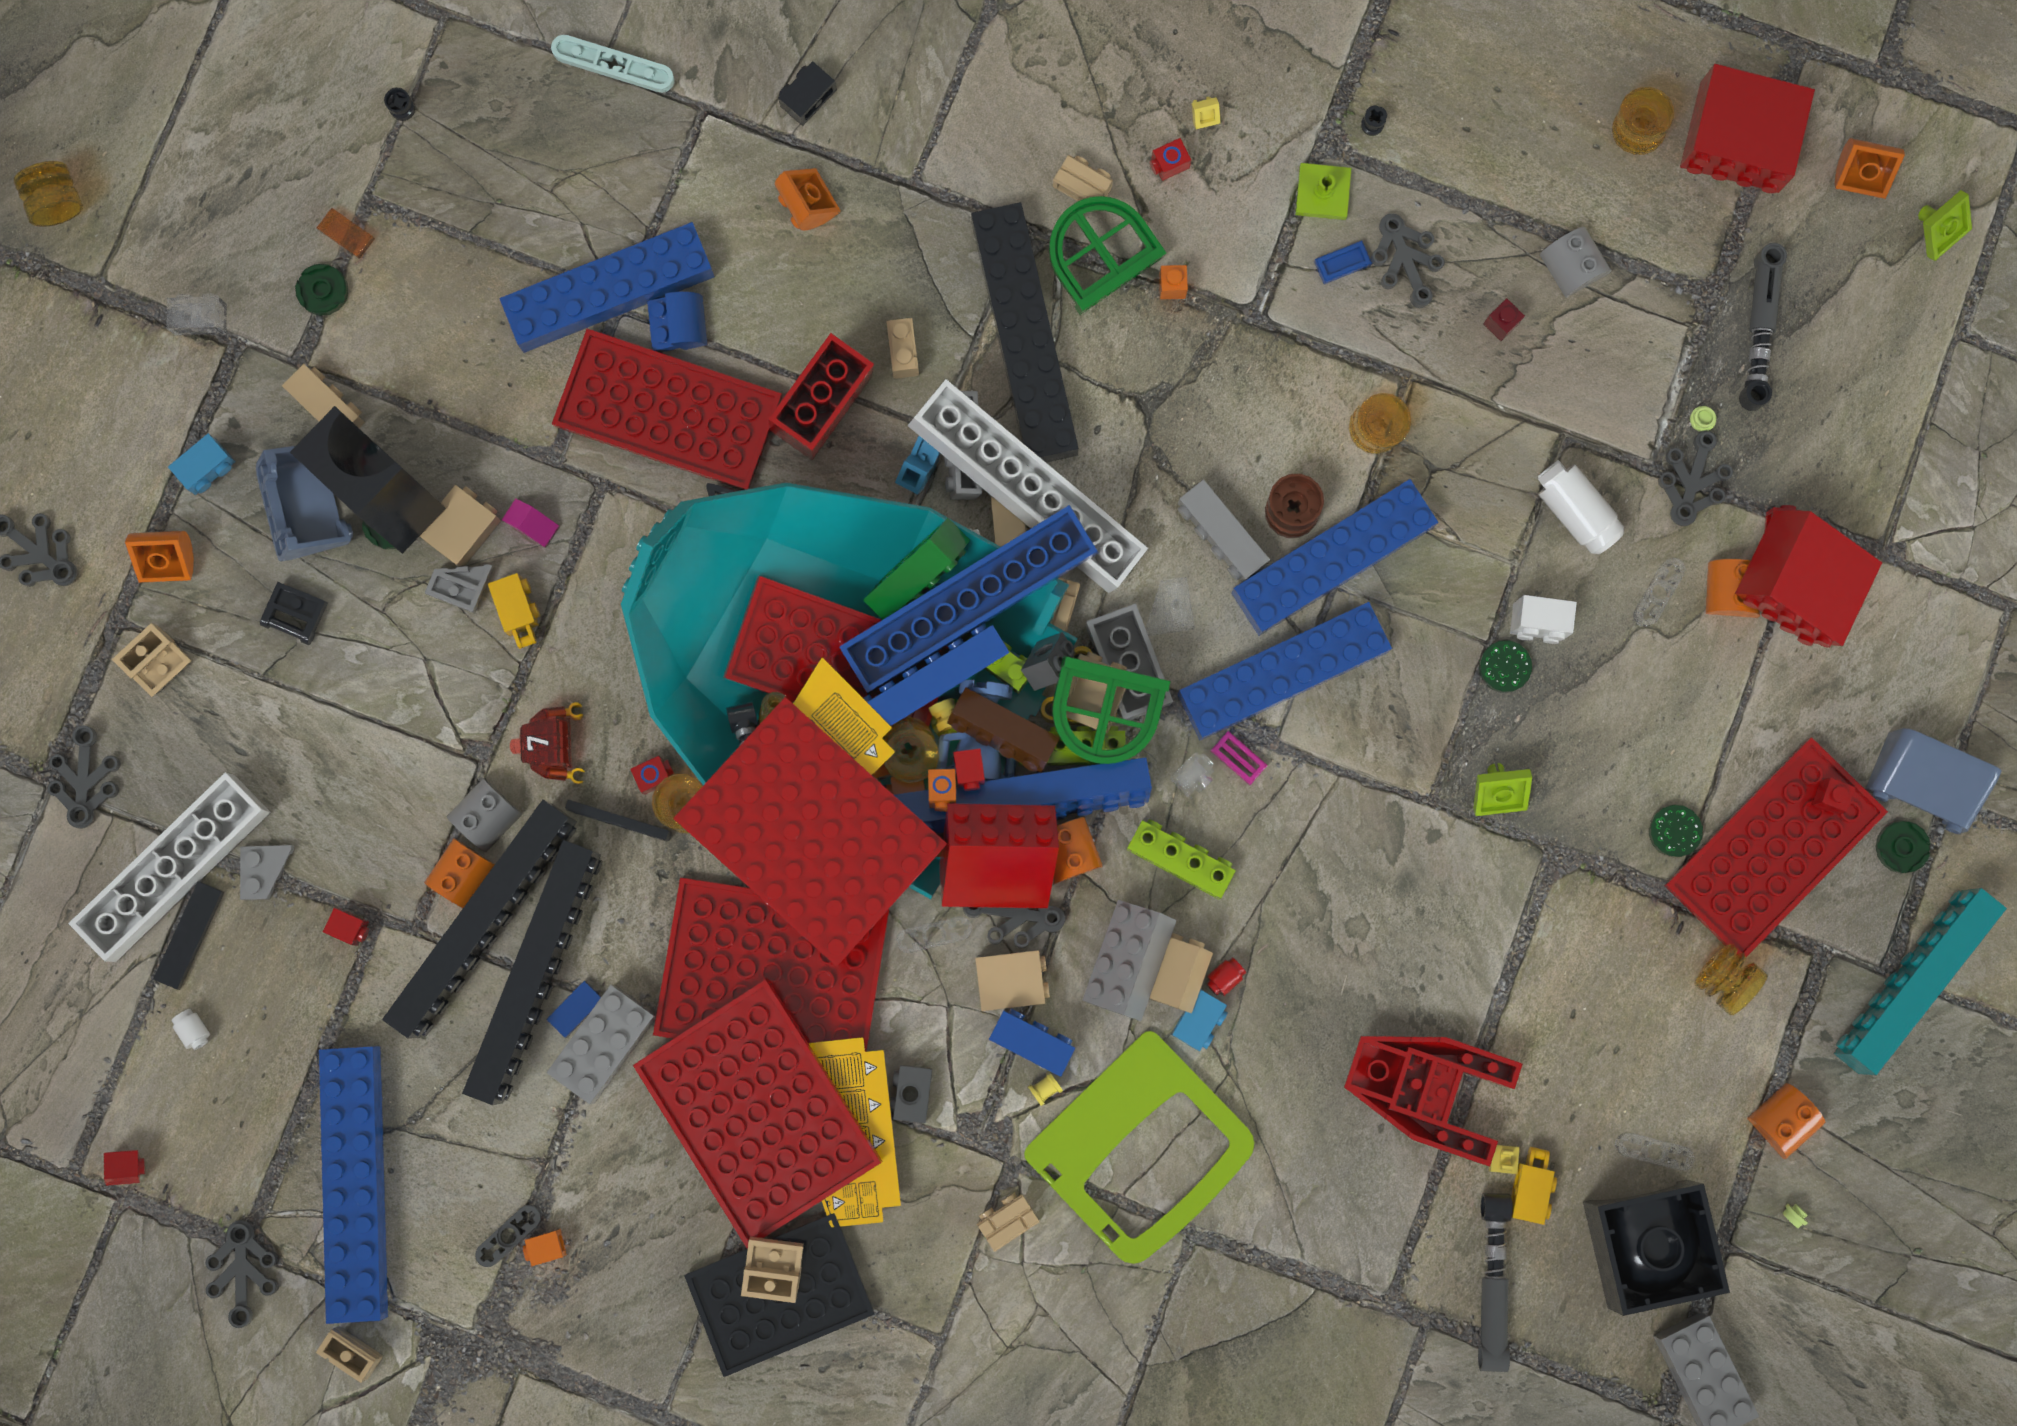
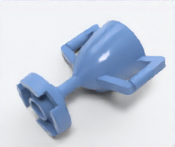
(990, 756)

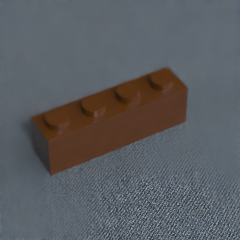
(1002, 730)

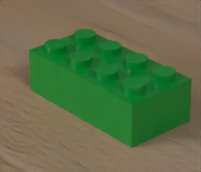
(918, 570)

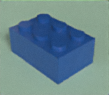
(1032, 1042)

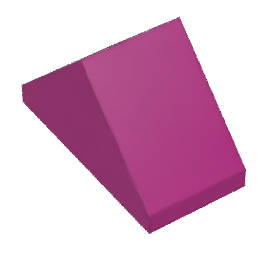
(530, 522)

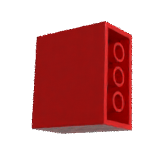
(1747, 128)
(821, 396)
(1808, 578)
(998, 855)

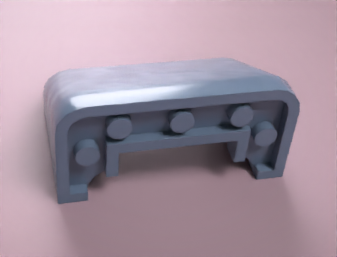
(298, 507)
(1932, 778)

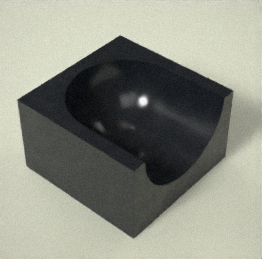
(367, 480)
(1656, 1248)

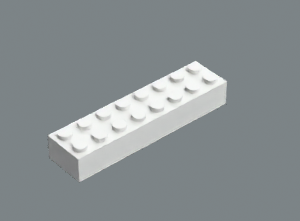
(169, 868)

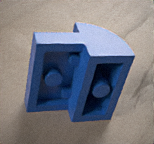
(677, 321)

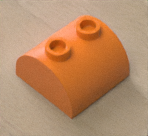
(1867, 167)
(806, 198)
(161, 556)
(1722, 584)
(1076, 851)
(458, 873)
(1787, 1120)

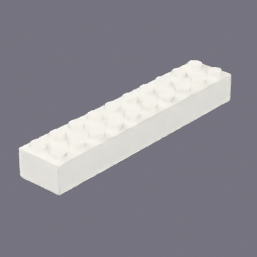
(1022, 479)

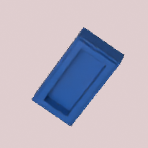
(1342, 262)
(574, 1009)

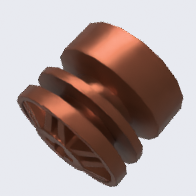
(1293, 492)

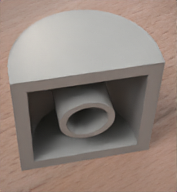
(1575, 261)
(484, 815)

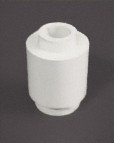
(190, 1029)

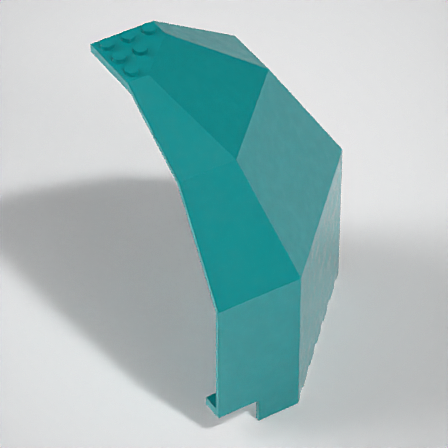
(700, 573)

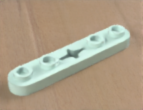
(636, 71)

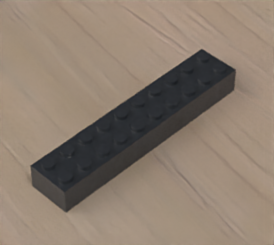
(1024, 332)
(480, 921)
(532, 974)

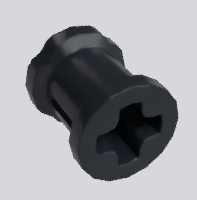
(1373, 128)

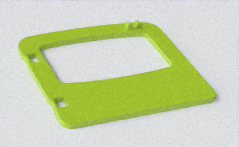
(1107, 1113)

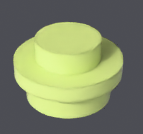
(1703, 418)
(1795, 1215)

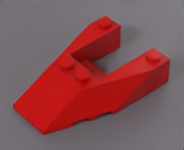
(1416, 1084)

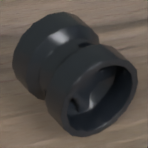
(395, 99)

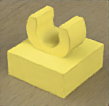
(1205, 112)
(1505, 1159)

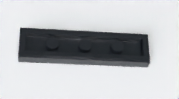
(619, 821)
(188, 935)

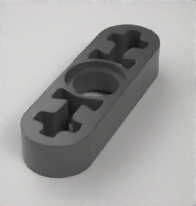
(498, 1254)

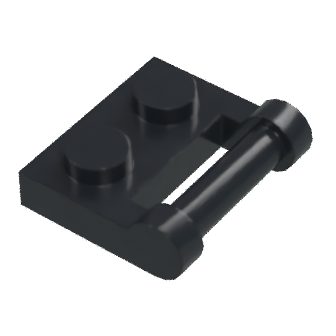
(297, 605)

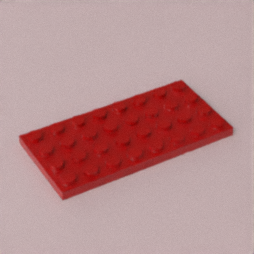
(666, 409)
(789, 634)
(1773, 850)

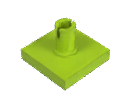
(1323, 191)
(1946, 225)
(1502, 791)

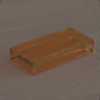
(345, 233)

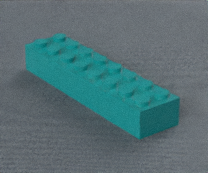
(1919, 980)

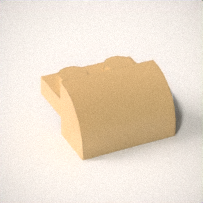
(152, 659)
(772, 1269)

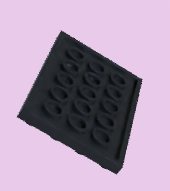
(757, 1329)

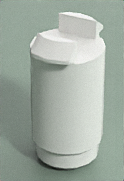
(1580, 507)

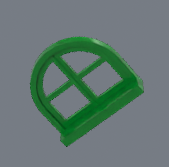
(1118, 274)
(1112, 677)

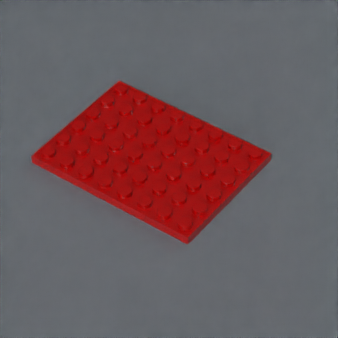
(810, 831)
(733, 940)
(757, 1113)

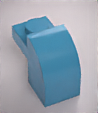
(918, 466)

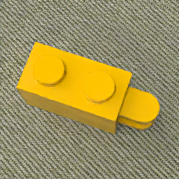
(515, 608)
(1533, 1188)

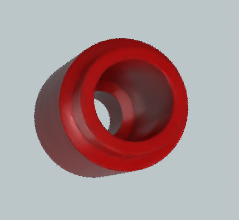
(1225, 977)

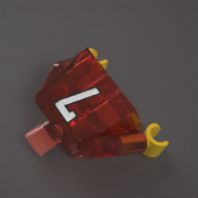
(547, 743)

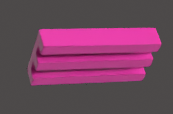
(1249, 780)

